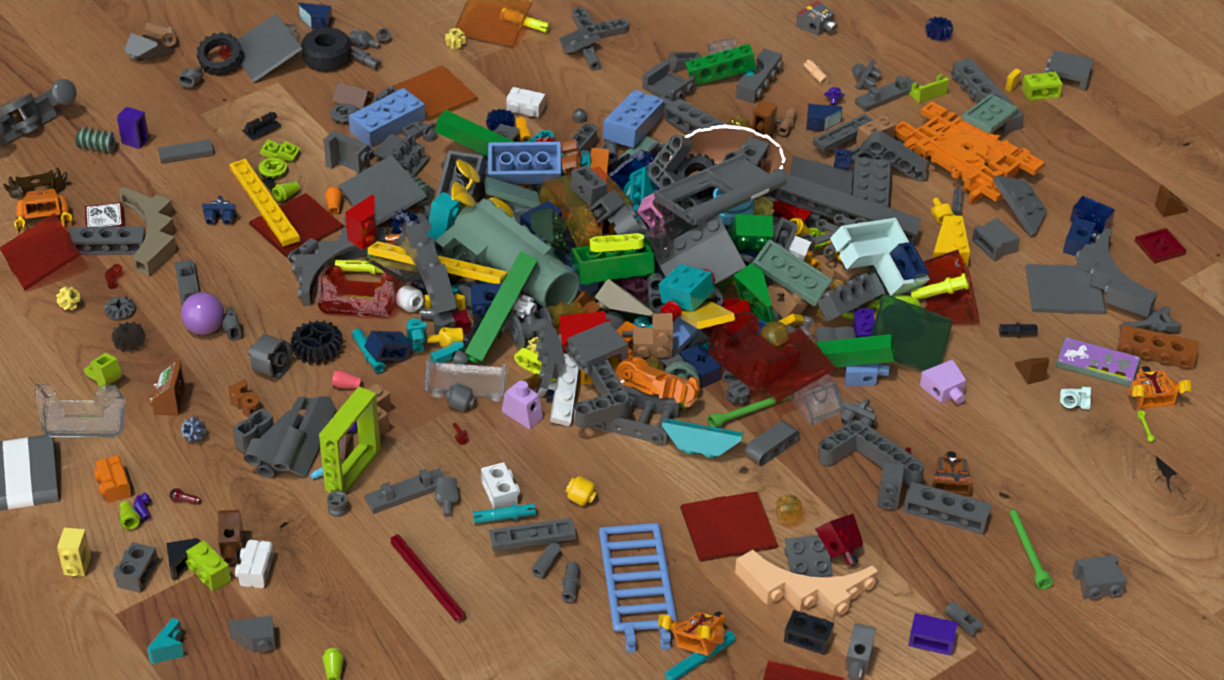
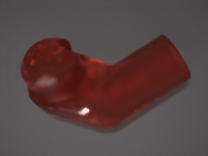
(224, 52)
(112, 274)

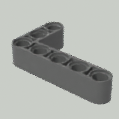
(667, 167)
(604, 408)
(873, 445)

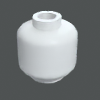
(409, 298)

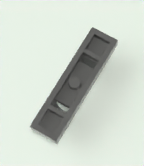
(886, 94)
(832, 139)
(186, 279)
(403, 491)
(532, 534)

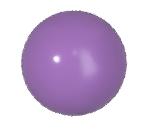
(202, 313)

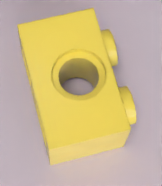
(74, 552)

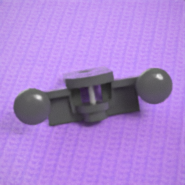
(38, 109)

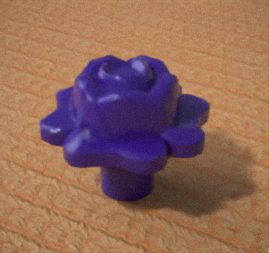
(834, 94)

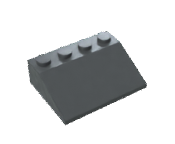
(704, 248)

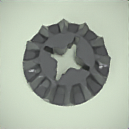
(339, 112)
(126, 309)

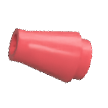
(345, 380)

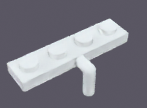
(564, 392)

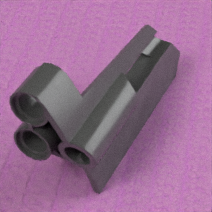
(292, 447)

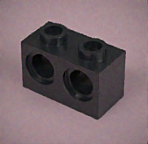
(809, 632)

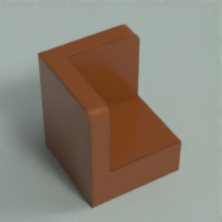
(587, 303)

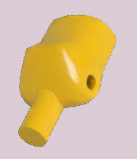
(941, 210)
(446, 336)

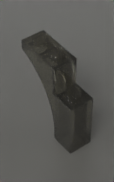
(667, 228)

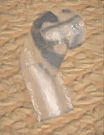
(806, 325)

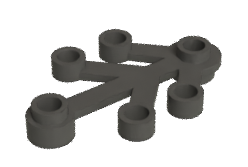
(832, 228)

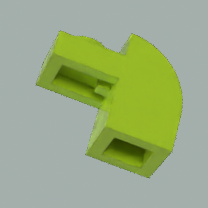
(104, 370)

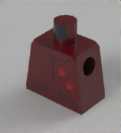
(841, 538)

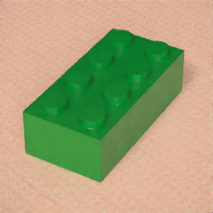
(611, 265)

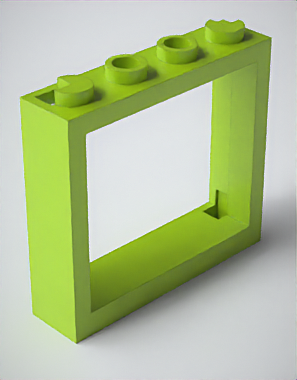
(360, 408)

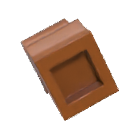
(572, 156)
(243, 399)

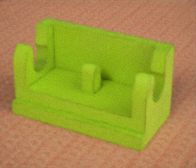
(931, 90)

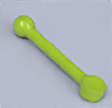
(1141, 414)

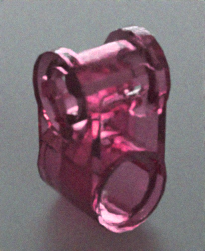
(636, 287)

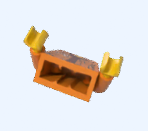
(41, 204)
(1156, 388)
(698, 633)

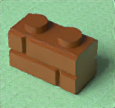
(765, 118)

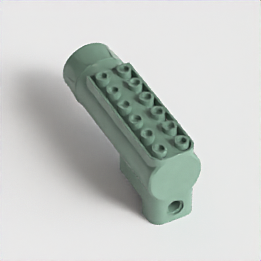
(494, 240)

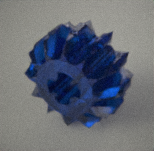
(939, 28)
(499, 117)
(400, 219)

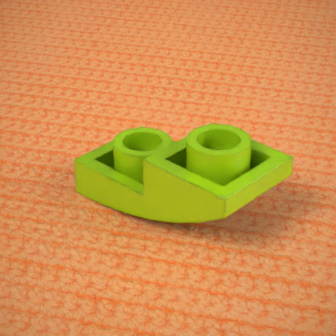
(275, 150)

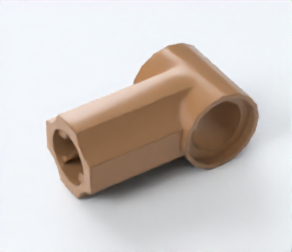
(157, 33)

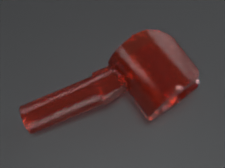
(461, 436)

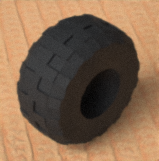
(326, 49)

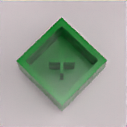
(751, 231)

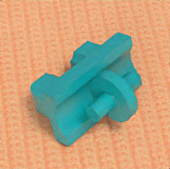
(416, 334)

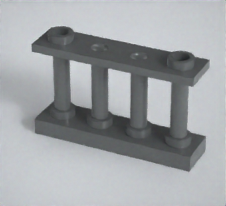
(648, 403)

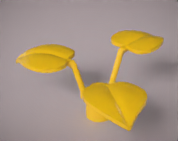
(461, 193)

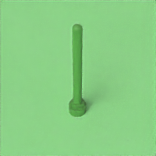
(717, 420)
(1042, 577)

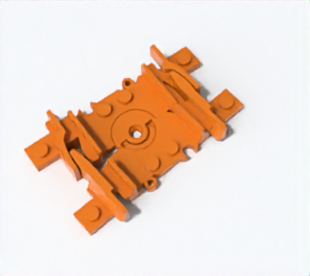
(965, 150)

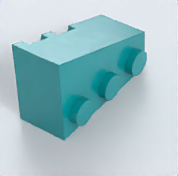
(442, 215)

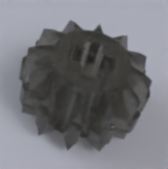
(128, 336)

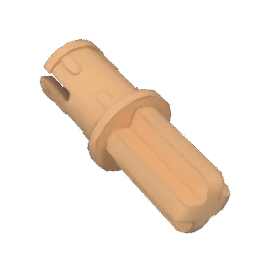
(816, 72)

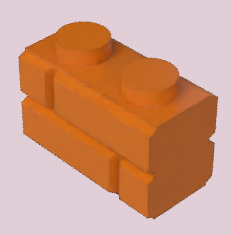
(112, 478)

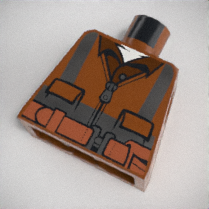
(952, 475)

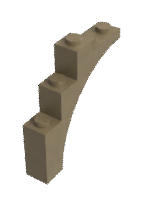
(158, 241)

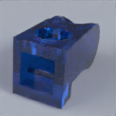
(843, 159)

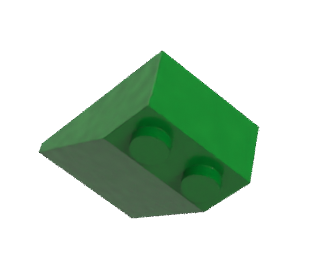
(752, 287)

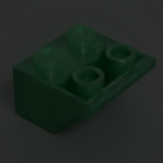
(550, 228)

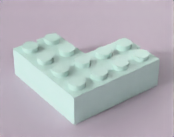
(870, 245)

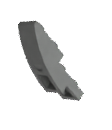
(550, 355)

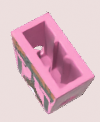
(651, 210)

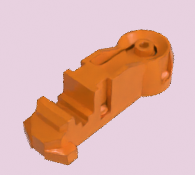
(638, 374)

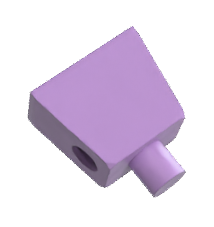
(944, 382)
(522, 405)

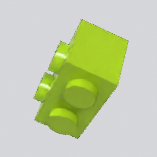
(1042, 86)
(208, 566)

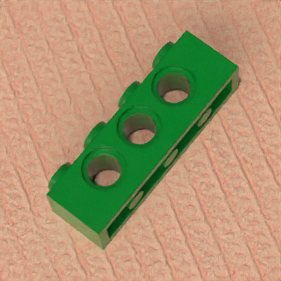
(721, 64)

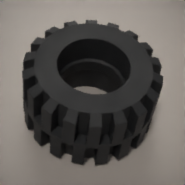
(694, 164)

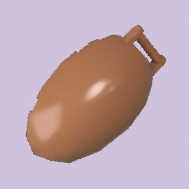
(724, 139)

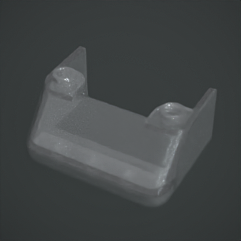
(484, 380)

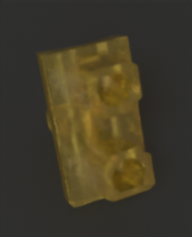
(564, 309)

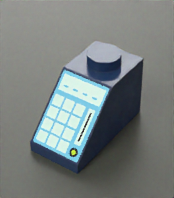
(315, 15)
(822, 116)

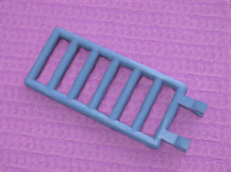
(611, 578)

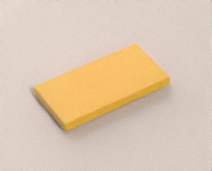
(707, 315)

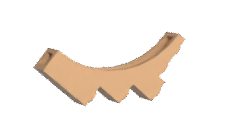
(802, 591)

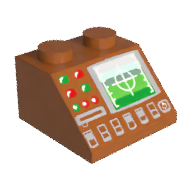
(169, 390)

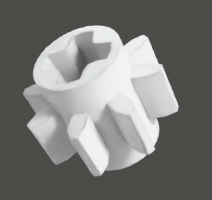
(525, 307)

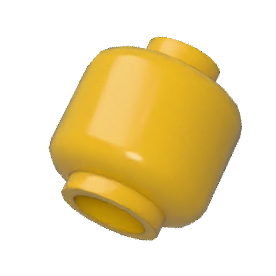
(581, 490)

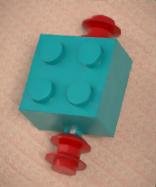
(685, 289)

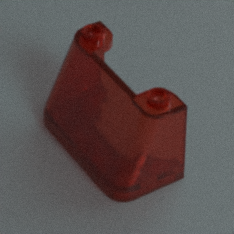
(355, 297)
(962, 304)
(748, 354)

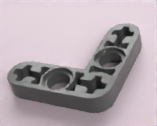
(615, 27)

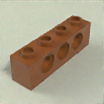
(1158, 347)

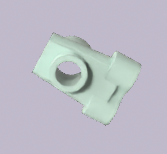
(1080, 397)

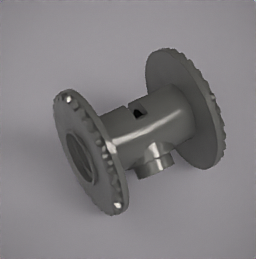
(529, 328)

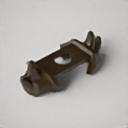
(17, 187)

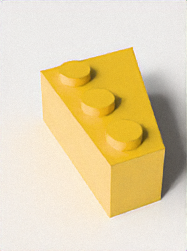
(952, 237)

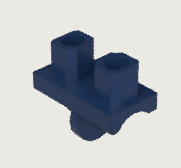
(219, 209)

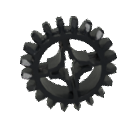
(317, 342)

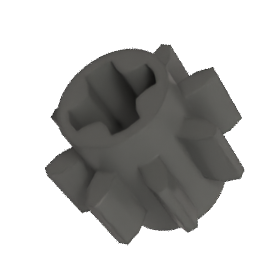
(737, 392)

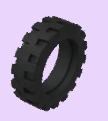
(219, 67)

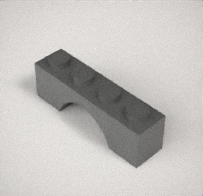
(752, 87)

